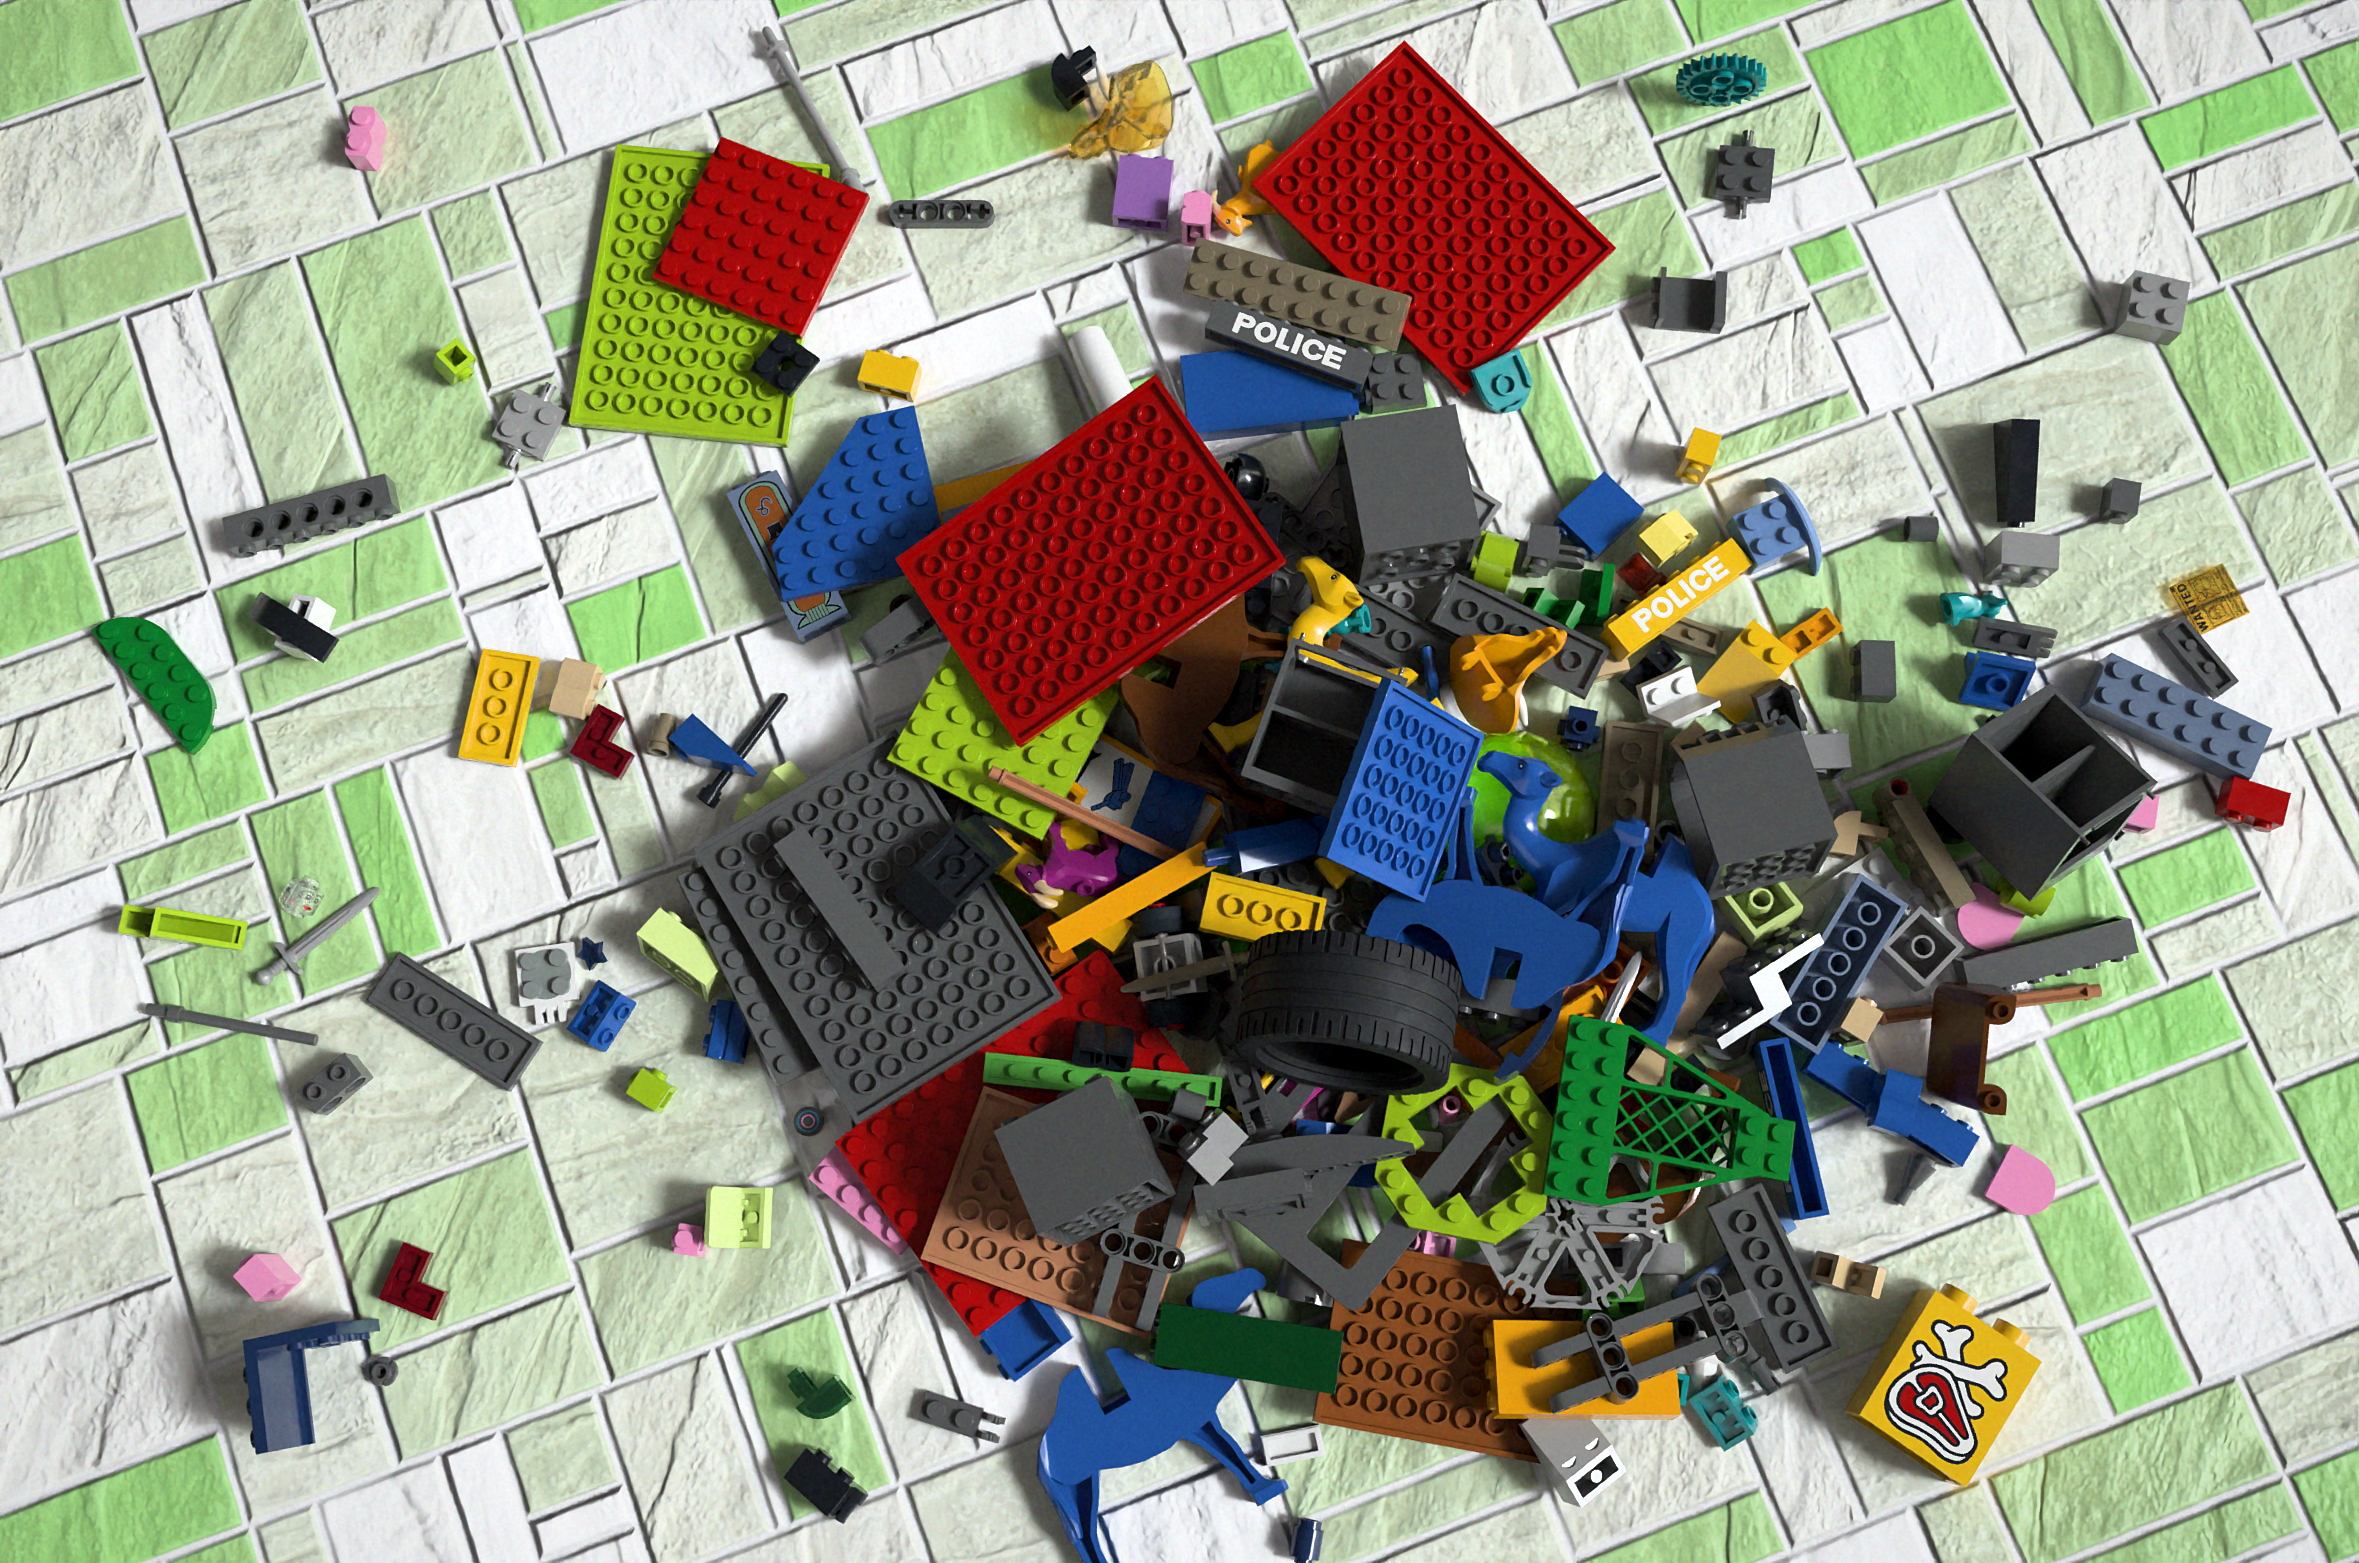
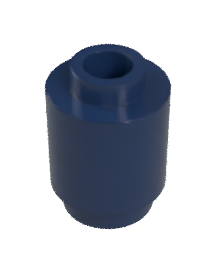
(1306, 1540)

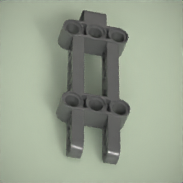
(1183, 1110)
(1738, 1312)

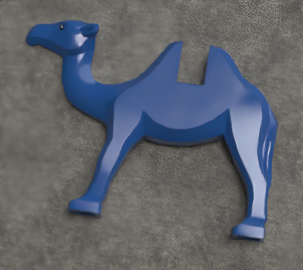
(1565, 873)
(1507, 923)
(1141, 1424)

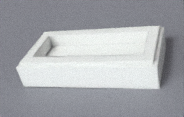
(1292, 1445)

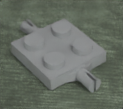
(530, 425)

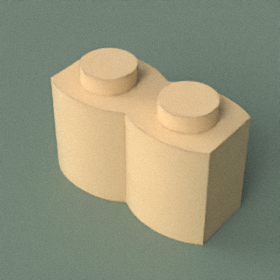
(576, 689)

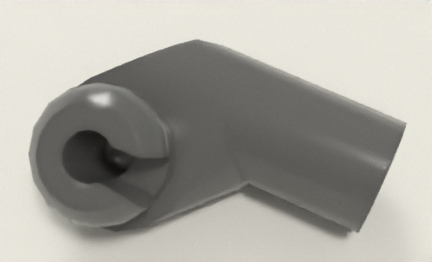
(1326, 1104)

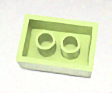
(681, 953)

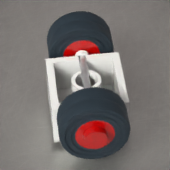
(1163, 955)

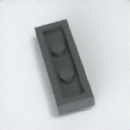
(2198, 657)

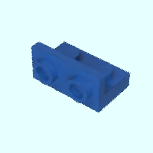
(601, 1016)

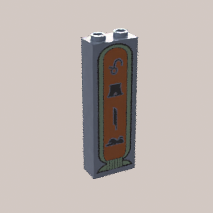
(764, 512)

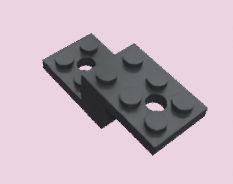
(1754, 987)

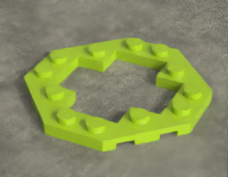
(1455, 1216)

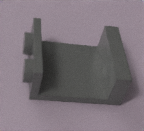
(1689, 303)

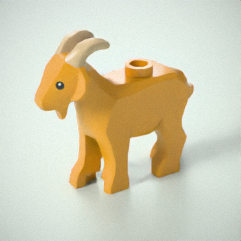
(1247, 200)

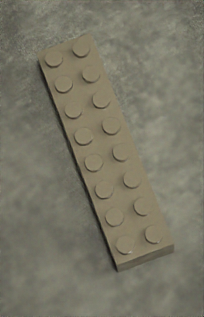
(1298, 294)

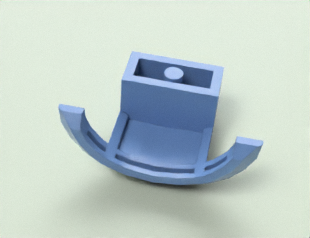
(1775, 529)

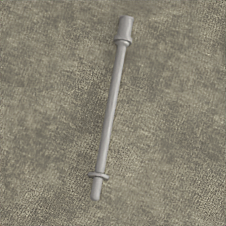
(778, 49)

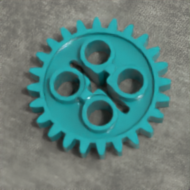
(1721, 79)

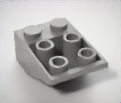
(1573, 1456)

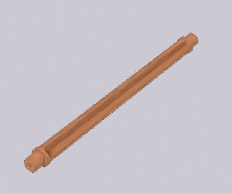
(1081, 813)
(2024, 999)

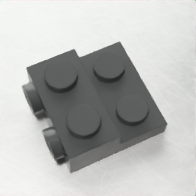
(1395, 383)

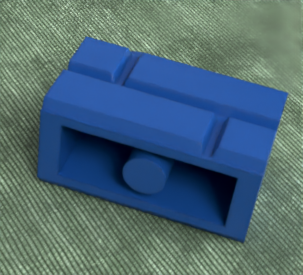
(728, 1033)

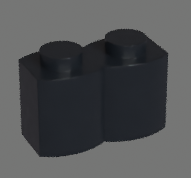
(1103, 1046)

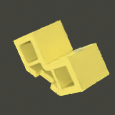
(1665, 537)

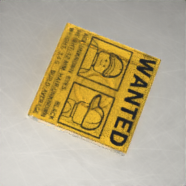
(2209, 599)

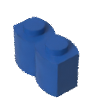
(1893, 1102)

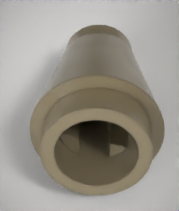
(659, 741)

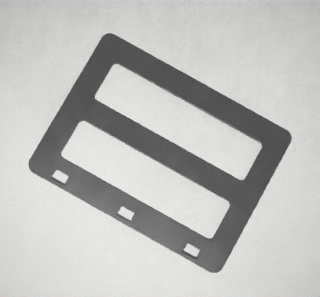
(1289, 1231)

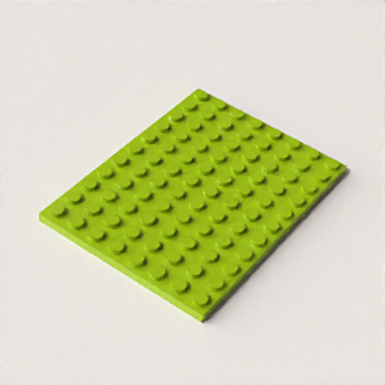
(655, 353)

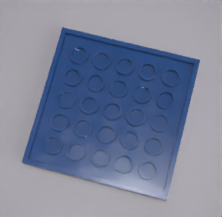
(1401, 791)

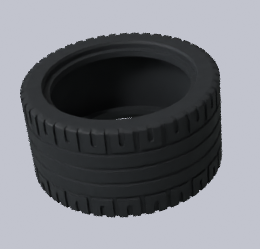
(1348, 1012)

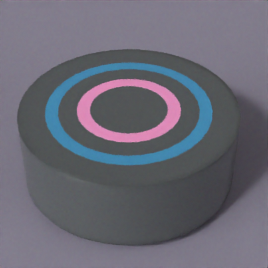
(808, 1121)

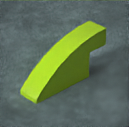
(182, 927)

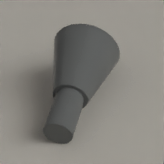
(1916, 1173)

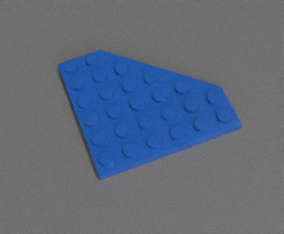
(860, 511)

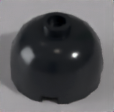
(1247, 475)

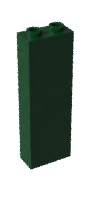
(1247, 1347)

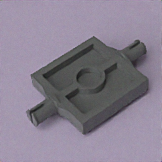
(1744, 174)

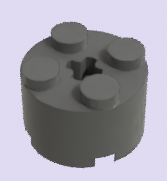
(1298, 1287)

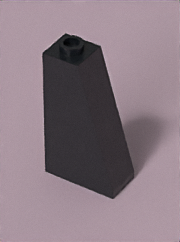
(2016, 470)

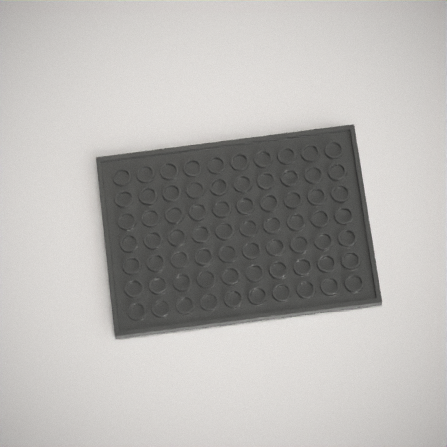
(958, 985)

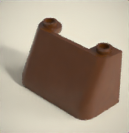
(1960, 1044)

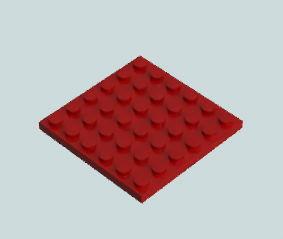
(761, 237)

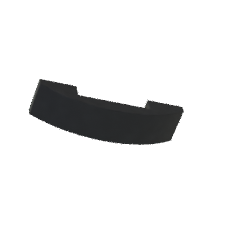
(292, 627)

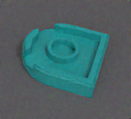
(1503, 382)

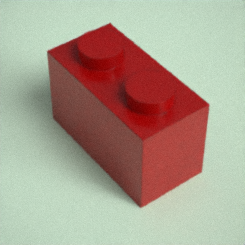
(2252, 804)

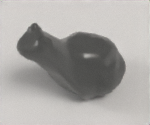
(1684, 1331)

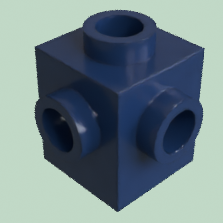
(1578, 728)

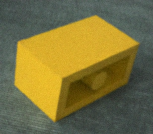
(890, 375)
(1697, 456)

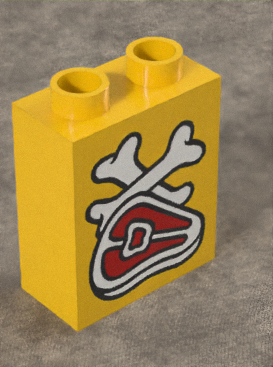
(1944, 1383)

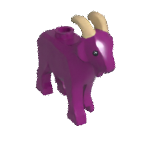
(1082, 872)

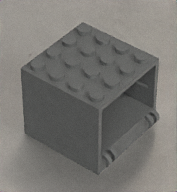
(1084, 1161)

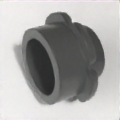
(390, 1375)

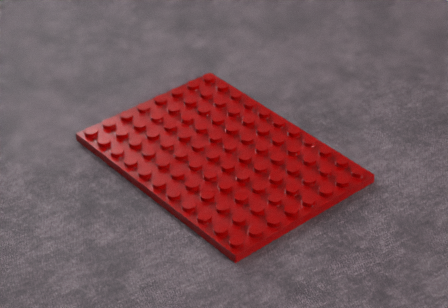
(1435, 205)
(1089, 561)
(914, 1143)

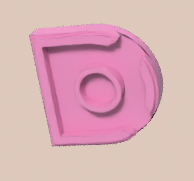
(1984, 921)
(2021, 1183)

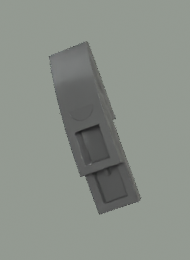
(1665, 1260)

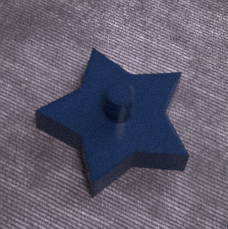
(592, 953)

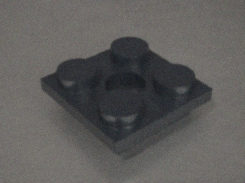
(779, 351)

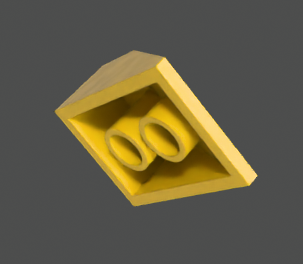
(1745, 667)

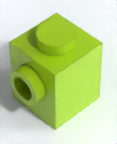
(455, 362)
(651, 1089)

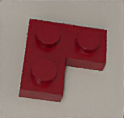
(596, 744)
(405, 1283)

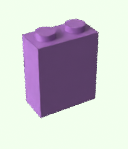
(1143, 192)

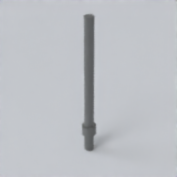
(178, 1013)

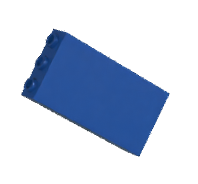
(1247, 397)

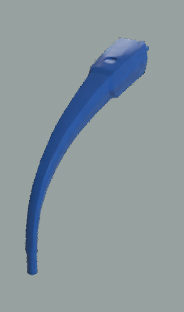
(1294, 839)

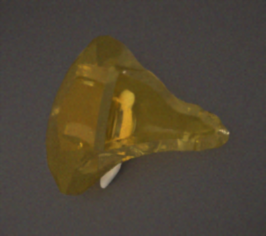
(1135, 113)

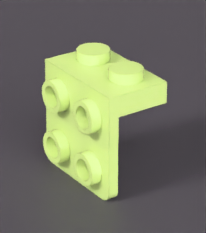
(738, 1217)

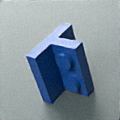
(1995, 680)

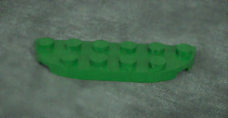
(162, 676)

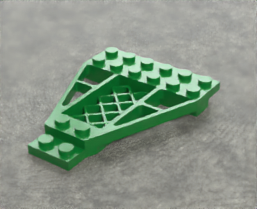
(1589, 1108)

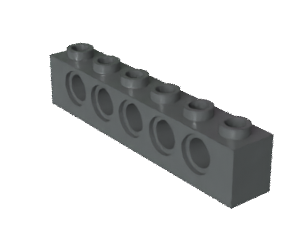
(242, 526)

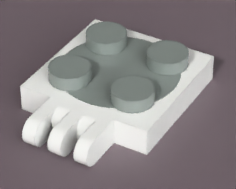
(548, 980)

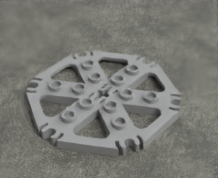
(1580, 1243)

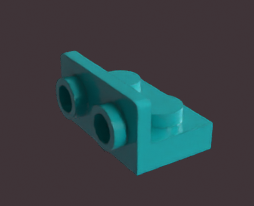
(1724, 1412)

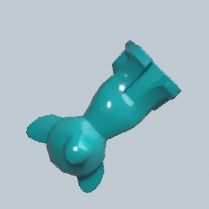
(1962, 605)
(1358, 621)

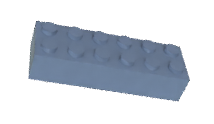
(2174, 718)
(1829, 976)

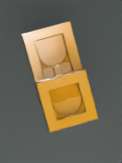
(1812, 633)

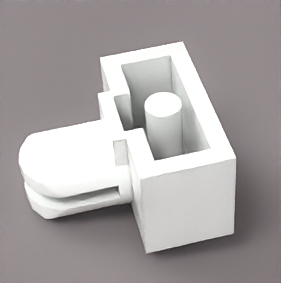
(312, 610)

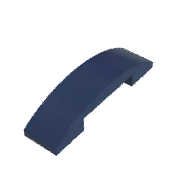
(1514, 1065)

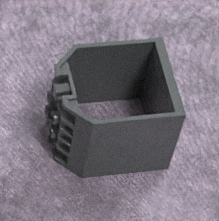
(1750, 807)

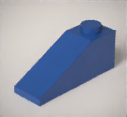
(707, 749)

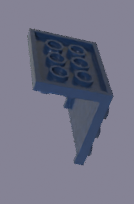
(279, 1381)

